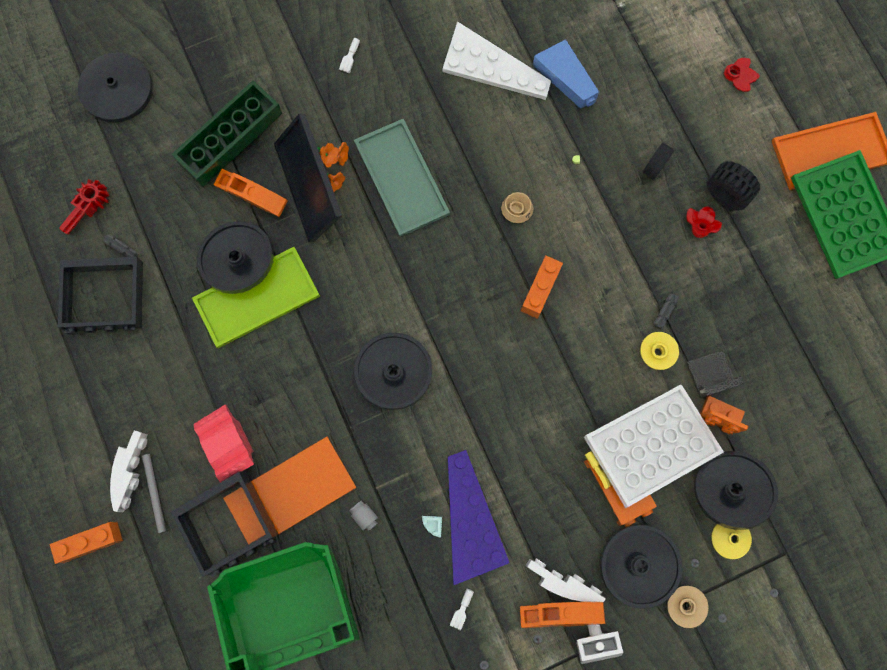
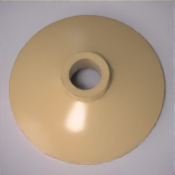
(697, 607)

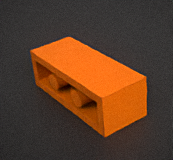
(541, 287)
(86, 542)

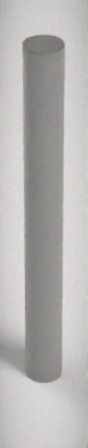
(153, 493)

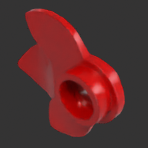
(743, 74)
(703, 221)

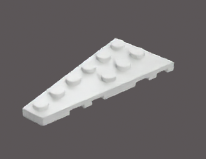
(482, 61)

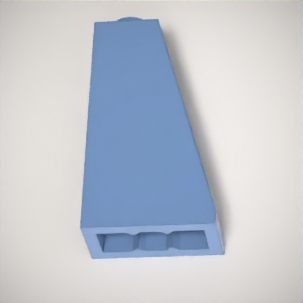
(567, 73)

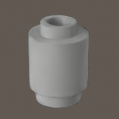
(363, 516)

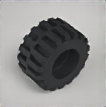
(733, 185)

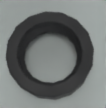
(658, 161)

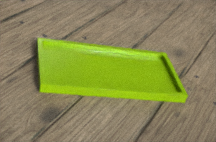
(238, 314)

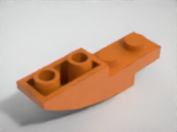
(250, 192)
(562, 614)

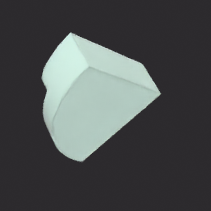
(433, 524)

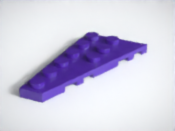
(473, 531)

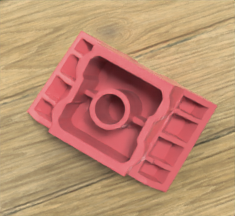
(224, 443)

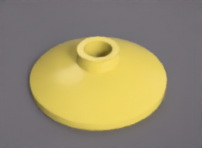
(667, 346)
(725, 547)

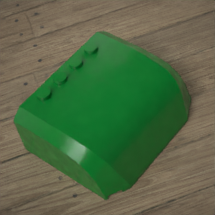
(282, 608)

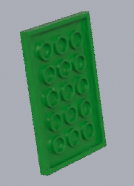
(845, 212)

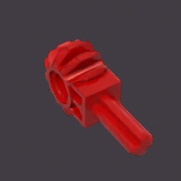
(85, 204)

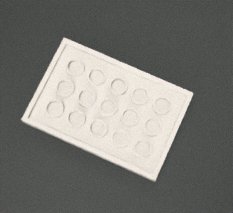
(653, 445)

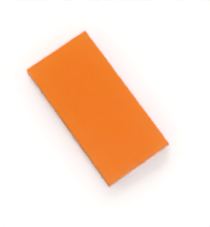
(829, 142)
(293, 490)

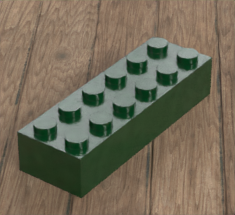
(227, 133)

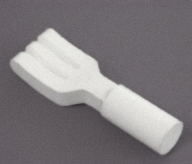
(347, 61)
(460, 615)

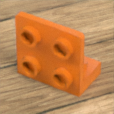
(723, 415)

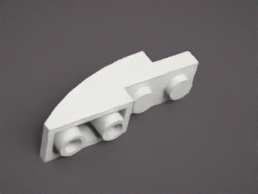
(122, 478)
(569, 588)

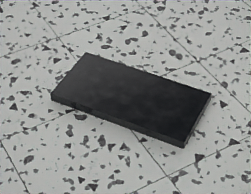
(307, 178)

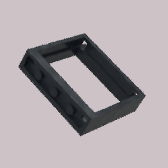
(67, 268)
(192, 539)

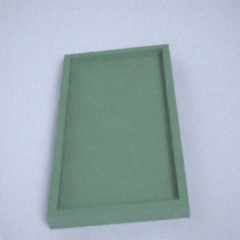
(401, 177)

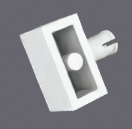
(599, 645)

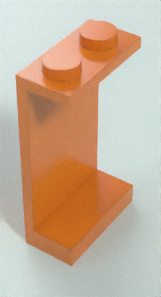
(627, 515)

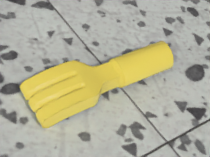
(595, 464)

